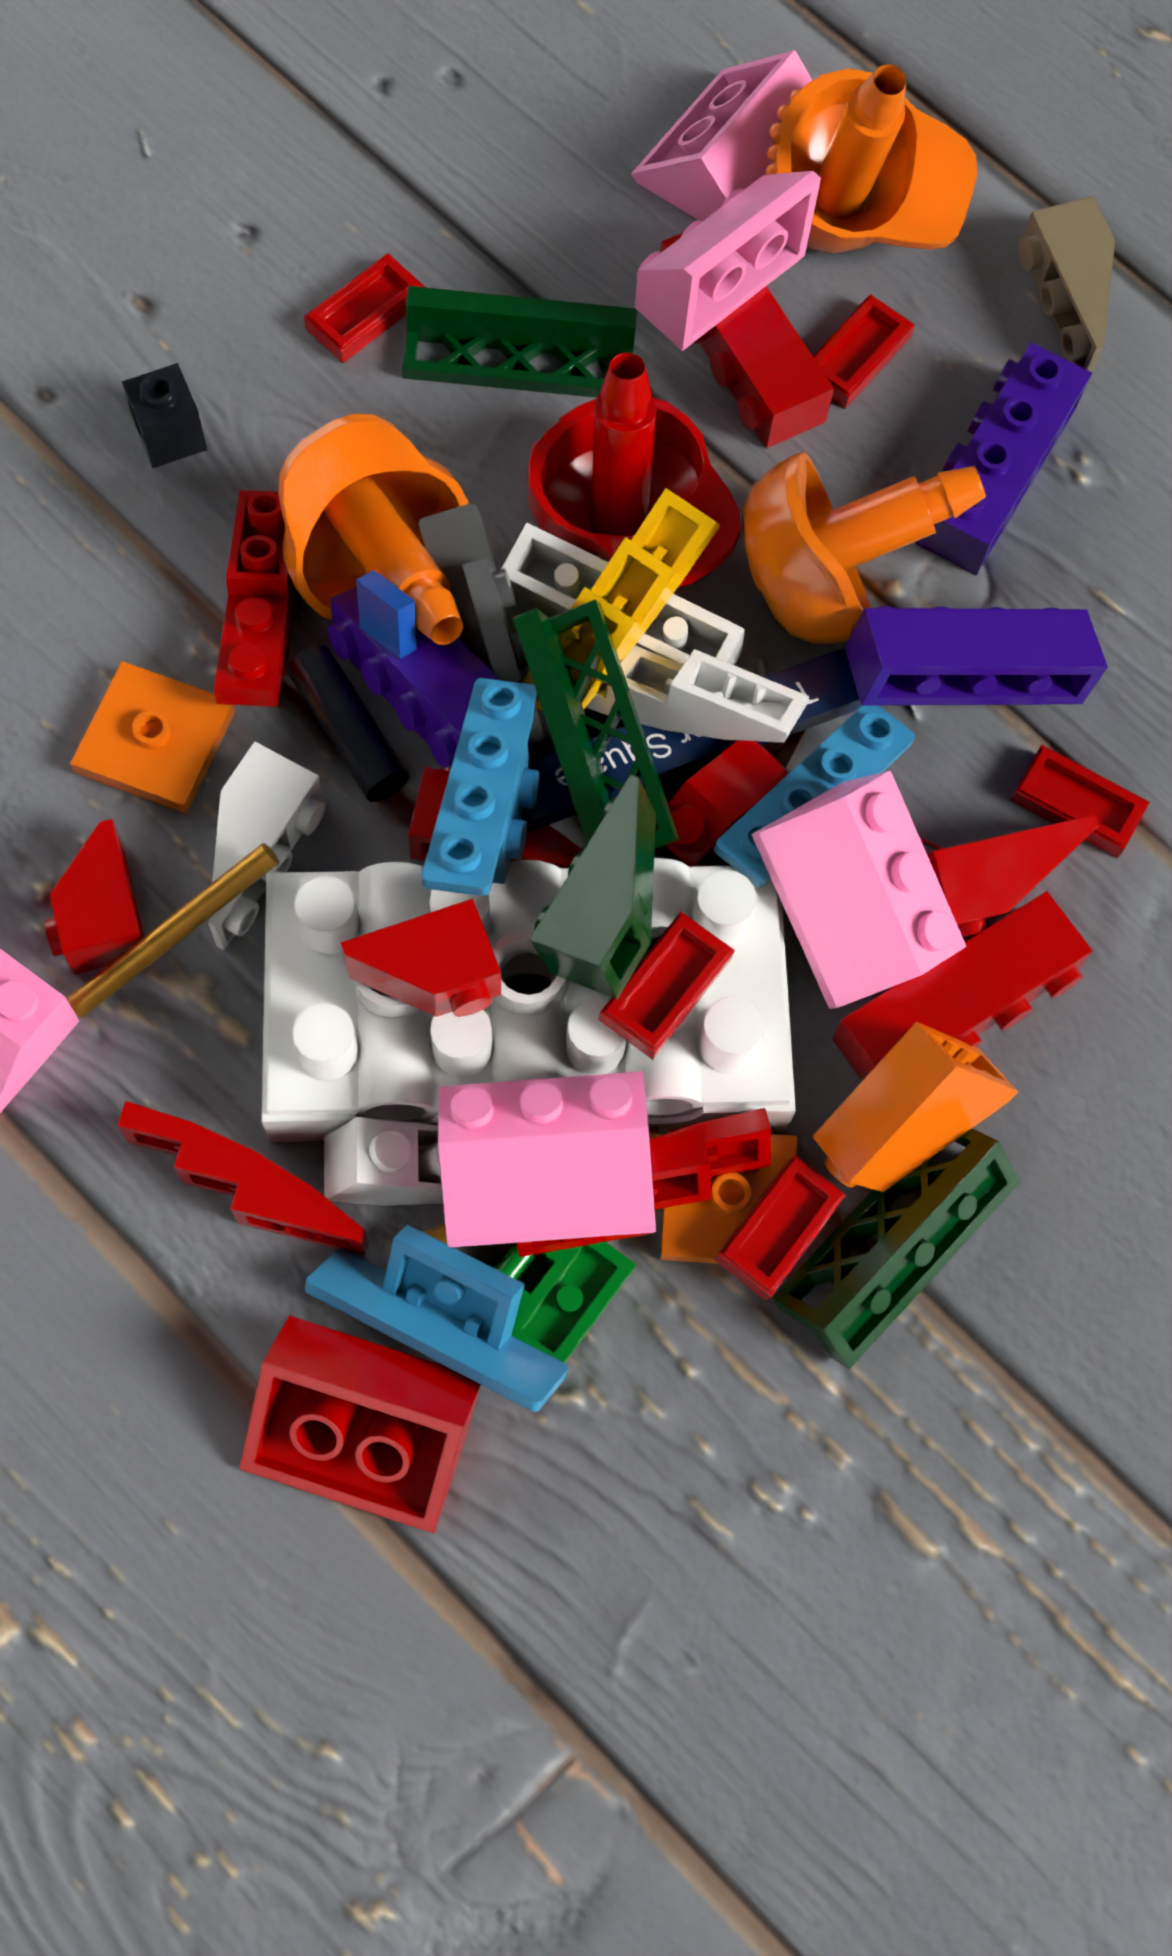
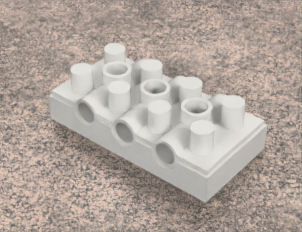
(353, 1053)

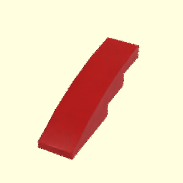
(686, 1162)
(262, 1190)

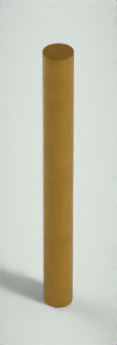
(173, 930)

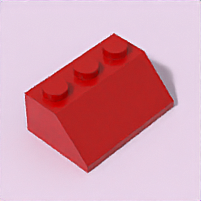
(359, 1423)

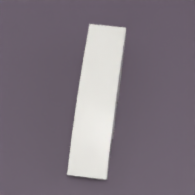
(705, 698)

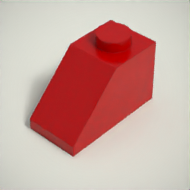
(719, 797)
(95, 904)
(430, 961)

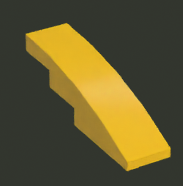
(639, 581)

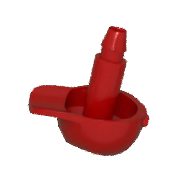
(612, 460)

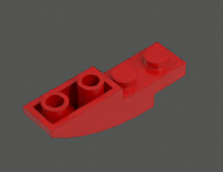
(257, 607)

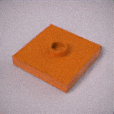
(153, 737)
(701, 1228)

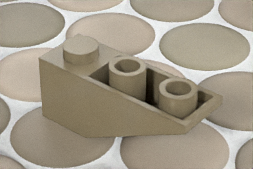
(1072, 263)

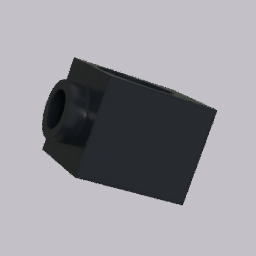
(164, 415)

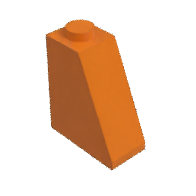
(911, 1108)

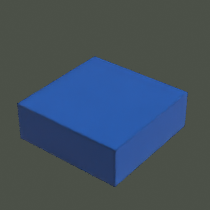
(387, 614)

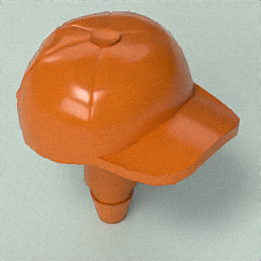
(880, 163)
(356, 507)
(809, 552)

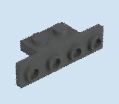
(481, 593)

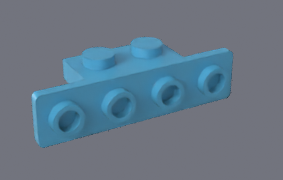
(858, 748)
(485, 792)
(445, 1310)

